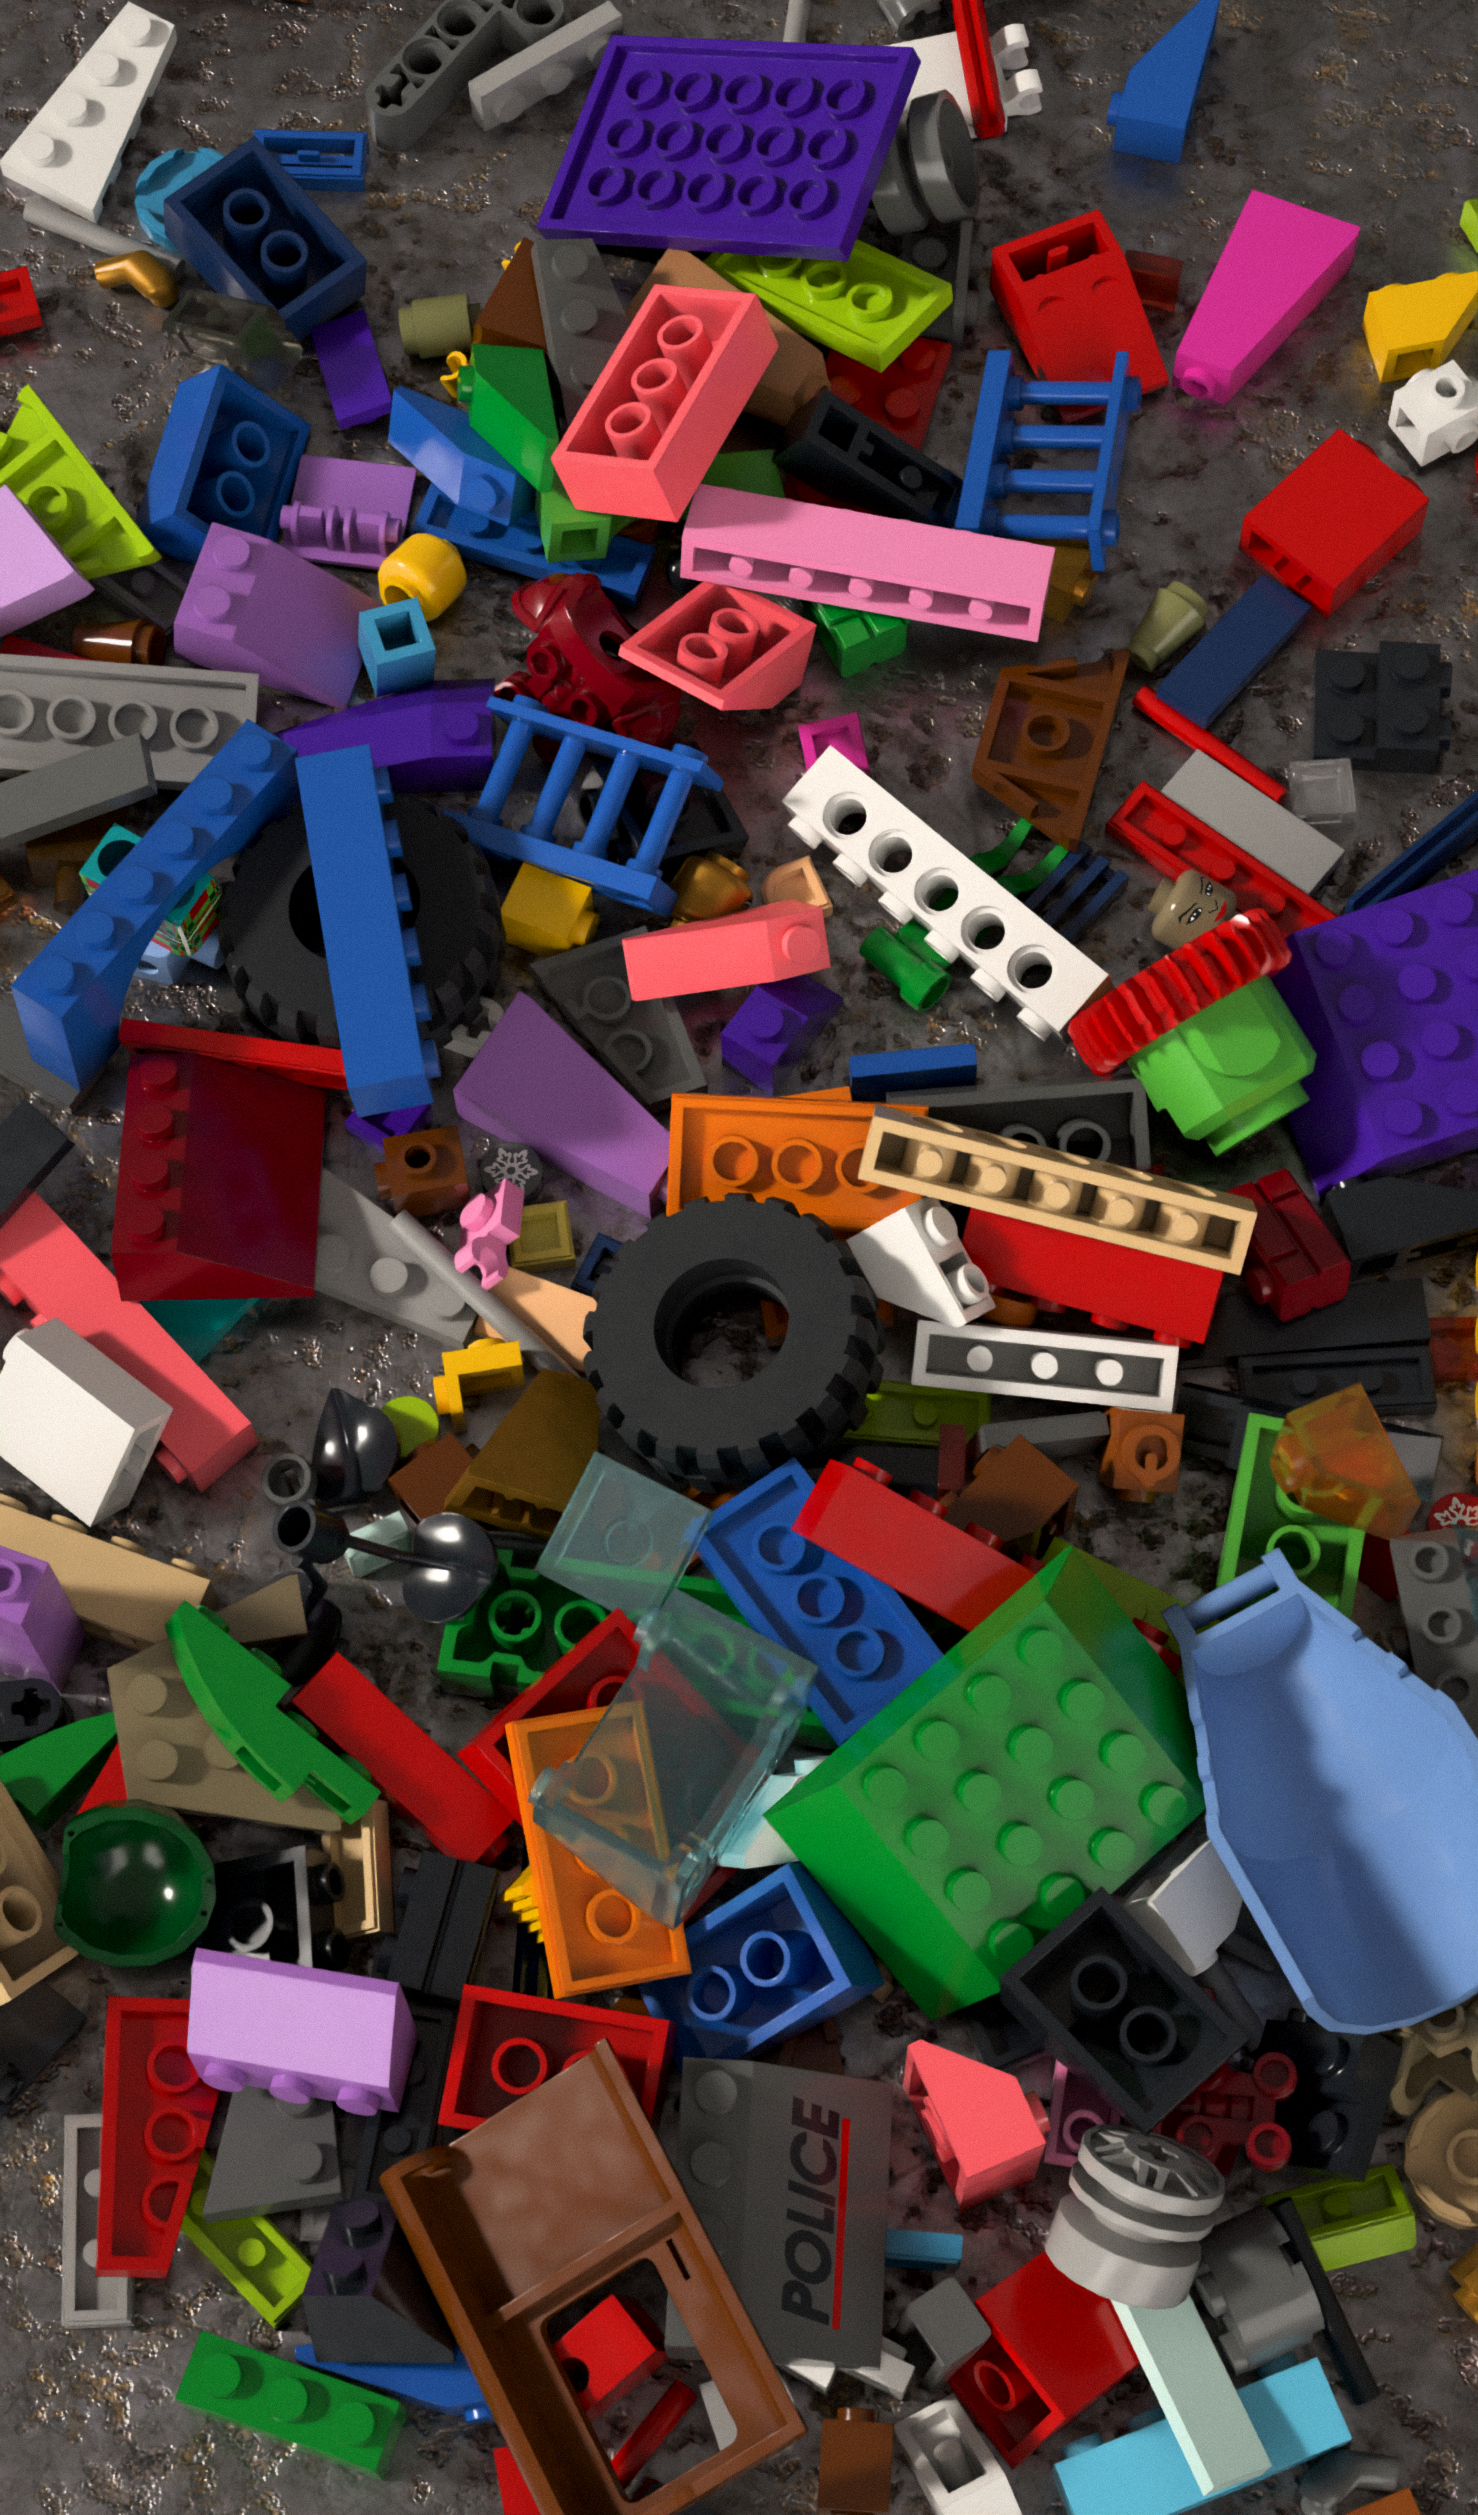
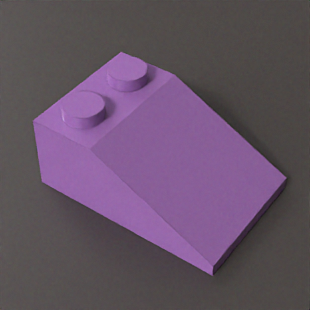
(271, 616)

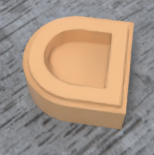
(798, 882)

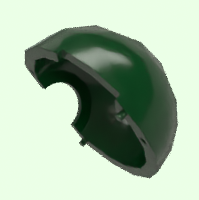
(133, 1884)

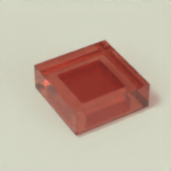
(1155, 278)
(1454, 1349)
(951, 1458)

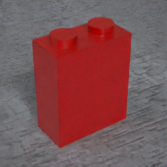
(1333, 522)

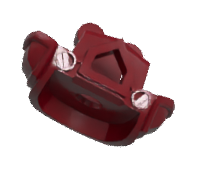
(575, 672)
(1236, 2112)

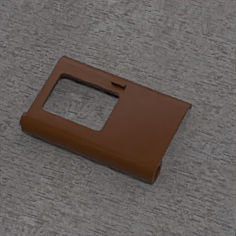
(542, 2215)

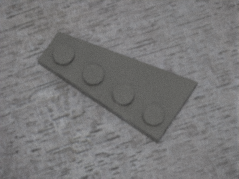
(579, 318)

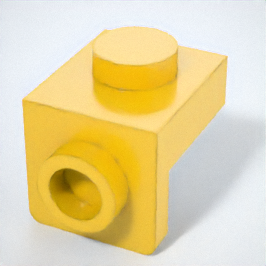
(481, 1369)

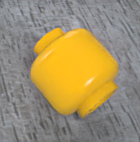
(426, 570)

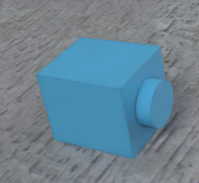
(396, 647)

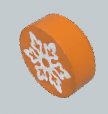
(1012, 1309)

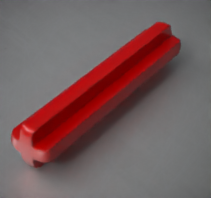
(979, 68)

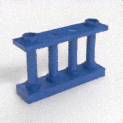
(998, 435)
(587, 862)

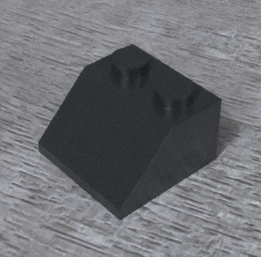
(370, 2294)

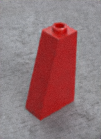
(405, 1764)

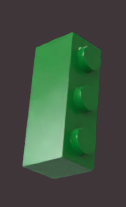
(291, 2405)

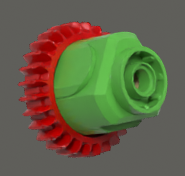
(1207, 1033)

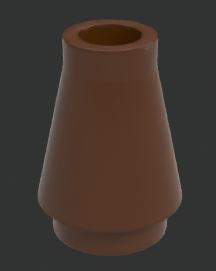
(121, 642)

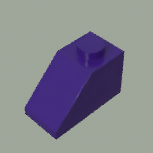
(776, 1029)

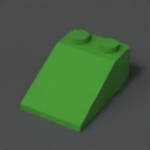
(1264, 1518)

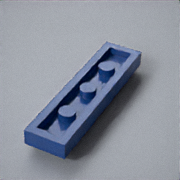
(522, 551)

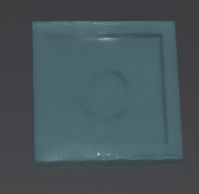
(623, 1539)

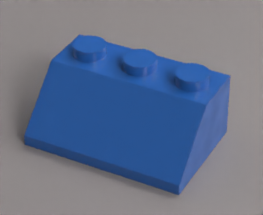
(222, 461)

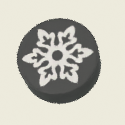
(517, 1164)

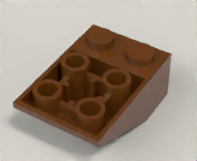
(1016, 1498)

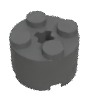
(1253, 2292)

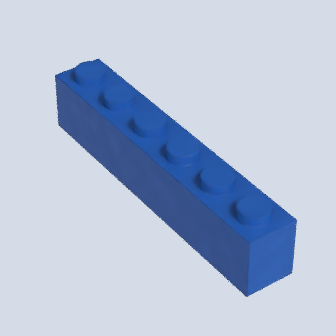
(365, 932)

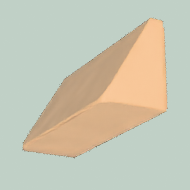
(549, 1310)

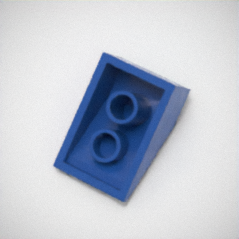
(763, 1971)

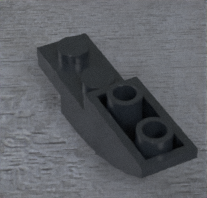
(1218, 1422)

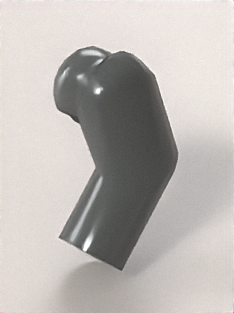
(1340, 2474)

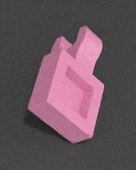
(488, 1226)

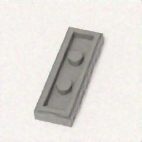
(1254, 822)
(86, 2298)

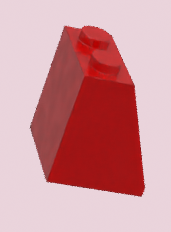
(1046, 2358)

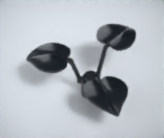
(353, 1455)

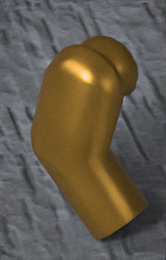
(143, 272)

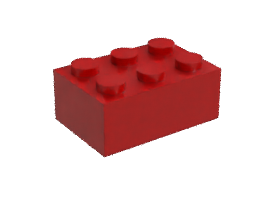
(519, 2041)

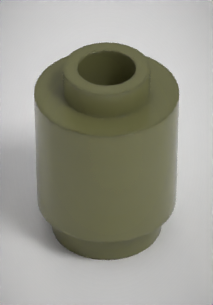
(438, 325)

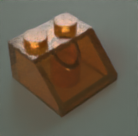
(1345, 1465)

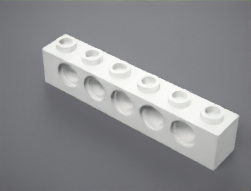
(840, 788)

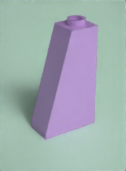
(34, 568)

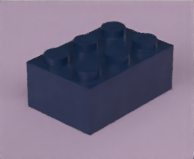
(265, 239)

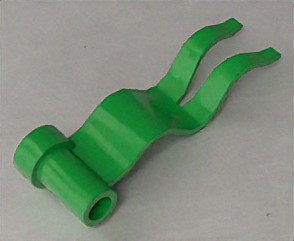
(912, 962)

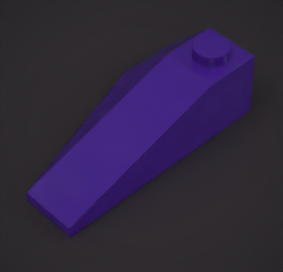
(426, 735)

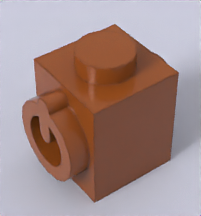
(1141, 1452)

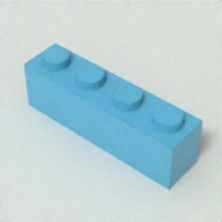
(1149, 2473)

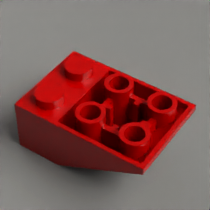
(1075, 307)

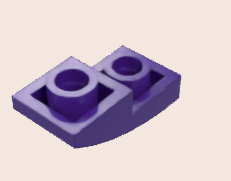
(352, 369)

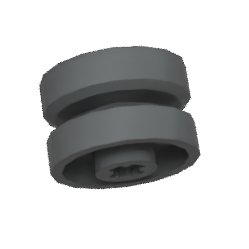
(928, 168)

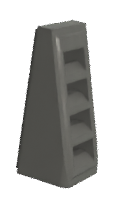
(940, 2333)

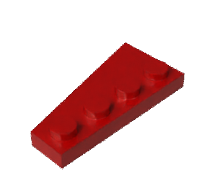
(150, 2135)

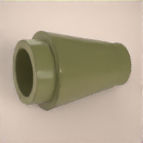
(1167, 625)

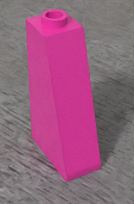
(1262, 289)

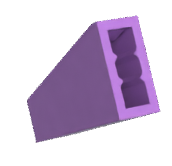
(551, 1095)
(36, 1621)

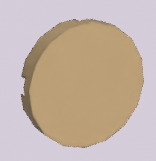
(1443, 2160)

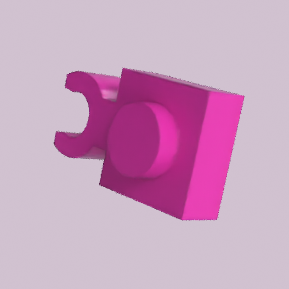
(840, 732)

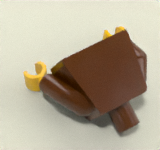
(510, 315)

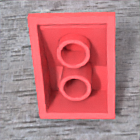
(725, 647)

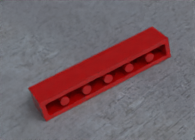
(918, 1551)

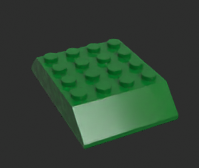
(1000, 1789)

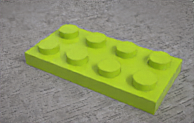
(854, 306)

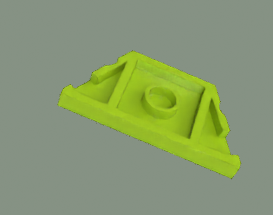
(69, 494)

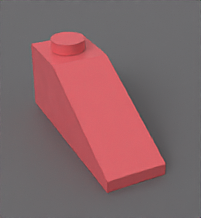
(728, 951)

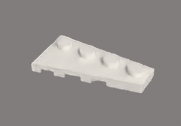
(83, 129)

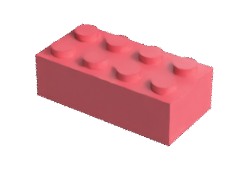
(665, 402)

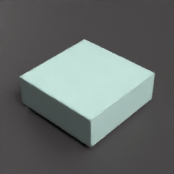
(387, 1531)

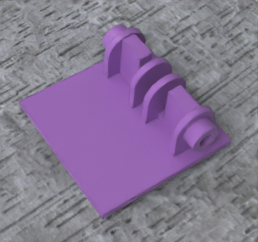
(347, 511)

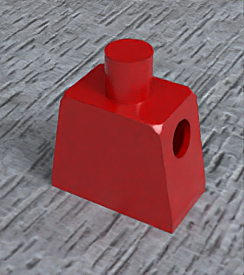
(619, 2349)

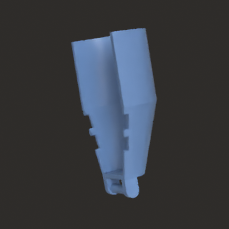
(1335, 1801)

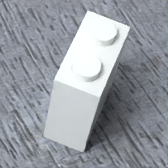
(76, 1420)

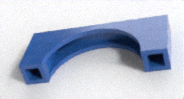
(80, 979)

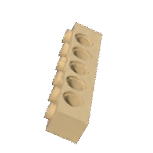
(1057, 1189)

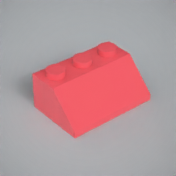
(975, 2122)

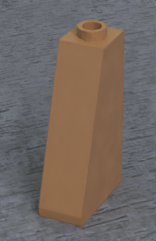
(797, 366)

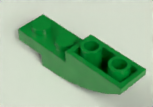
(238, 1701)

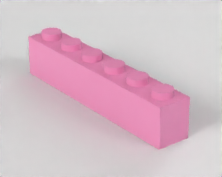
(866, 562)

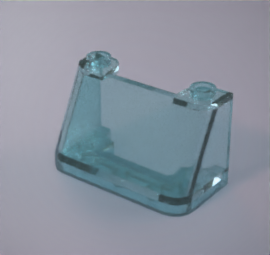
(677, 1755)

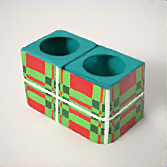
(184, 927)

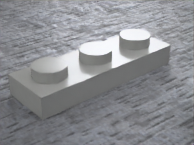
(543, 67)

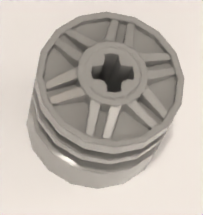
(1135, 2216)

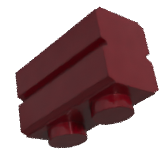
(1291, 1251)

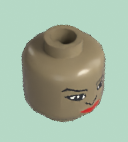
(1189, 907)

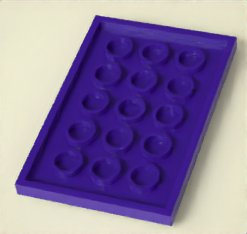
(730, 146)

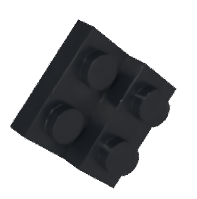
(1382, 707)
(703, 825)
(278, 1909)
(1337, 2095)

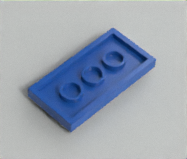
(815, 1602)

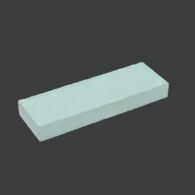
(1195, 2394)

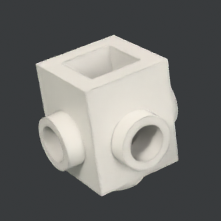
(1436, 412)

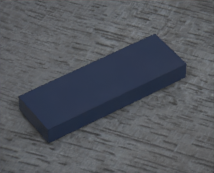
(1233, 651)

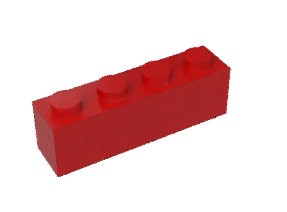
(1094, 1276)

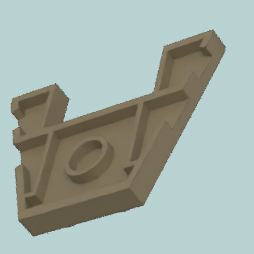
(173, 1752)

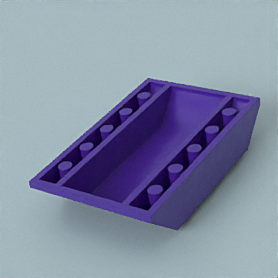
(1393, 1033)

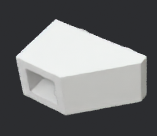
(922, 1264)

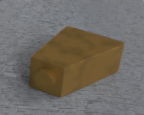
(532, 1458)

